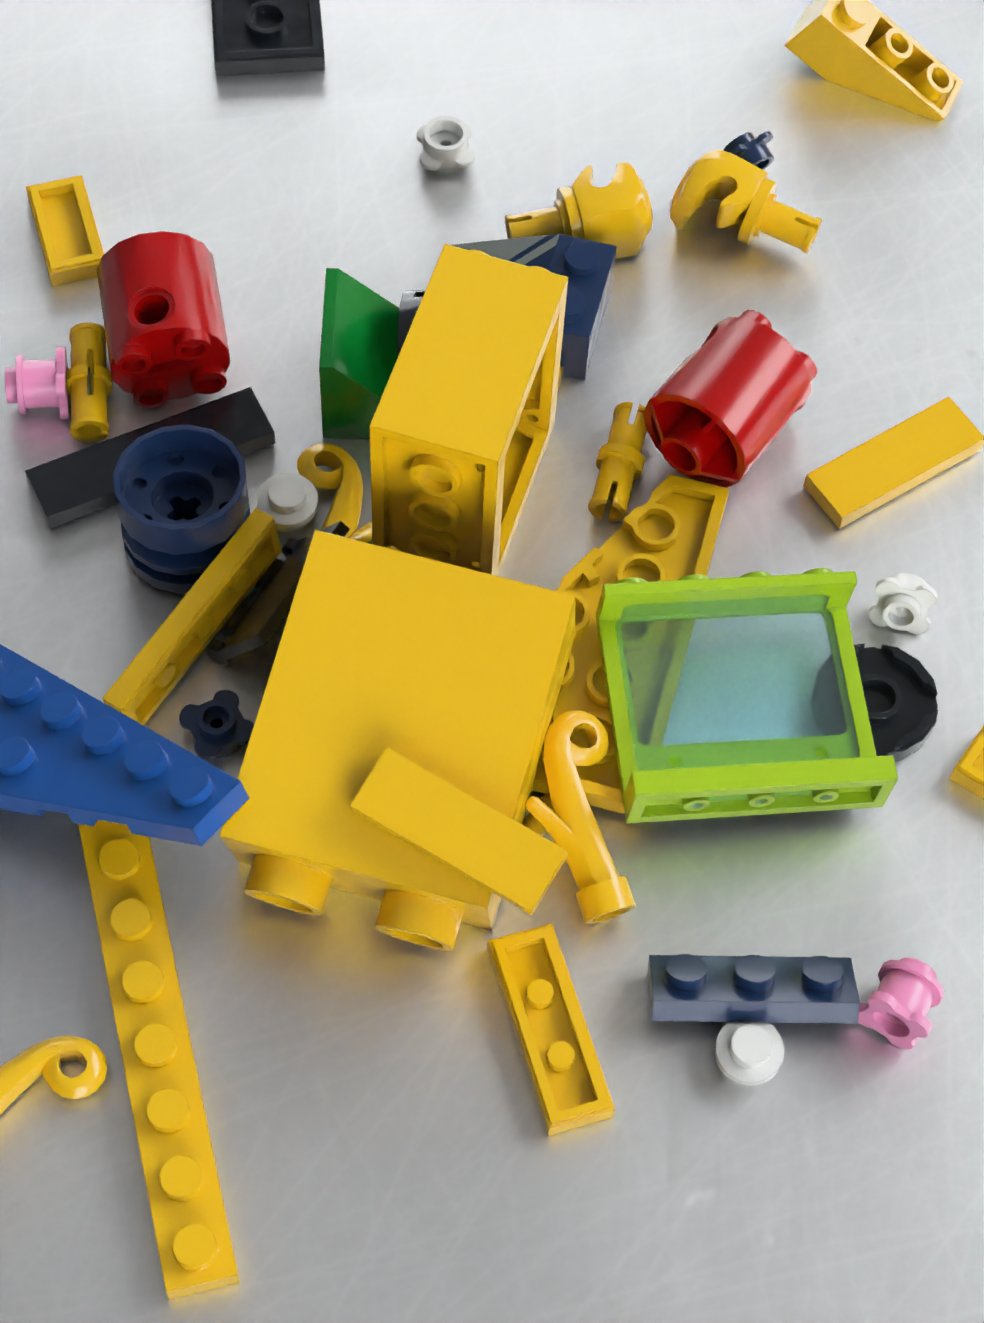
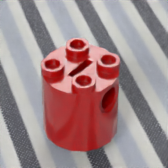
(163, 318)
(729, 400)

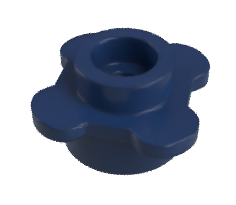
(752, 149)
(218, 742)

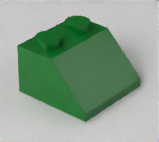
(355, 354)

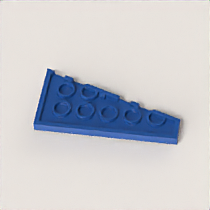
(97, 764)

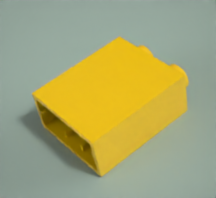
(408, 660)

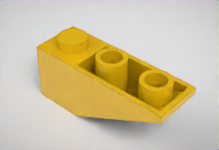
(872, 55)

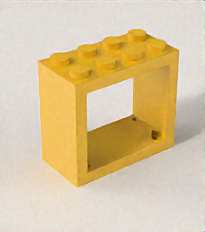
(468, 410)

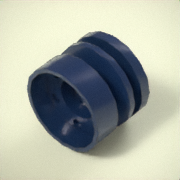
(179, 502)

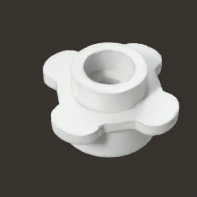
(445, 143)
(903, 603)

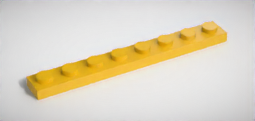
(158, 1062)

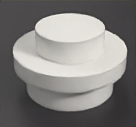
(289, 500)
(749, 1052)

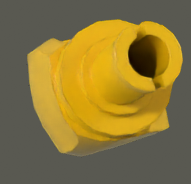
(745, 198)
(607, 214)

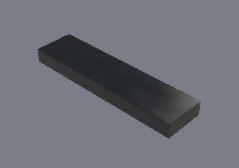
(84, 479)

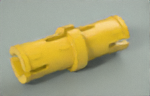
(88, 411)
(619, 463)

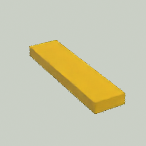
(196, 619)

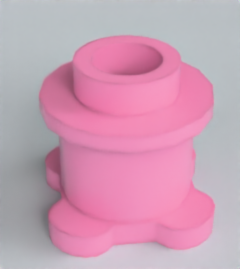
(39, 384)
(902, 1002)

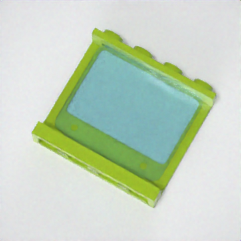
(738, 697)

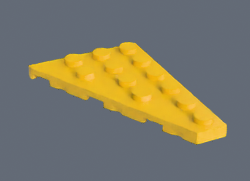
(657, 542)

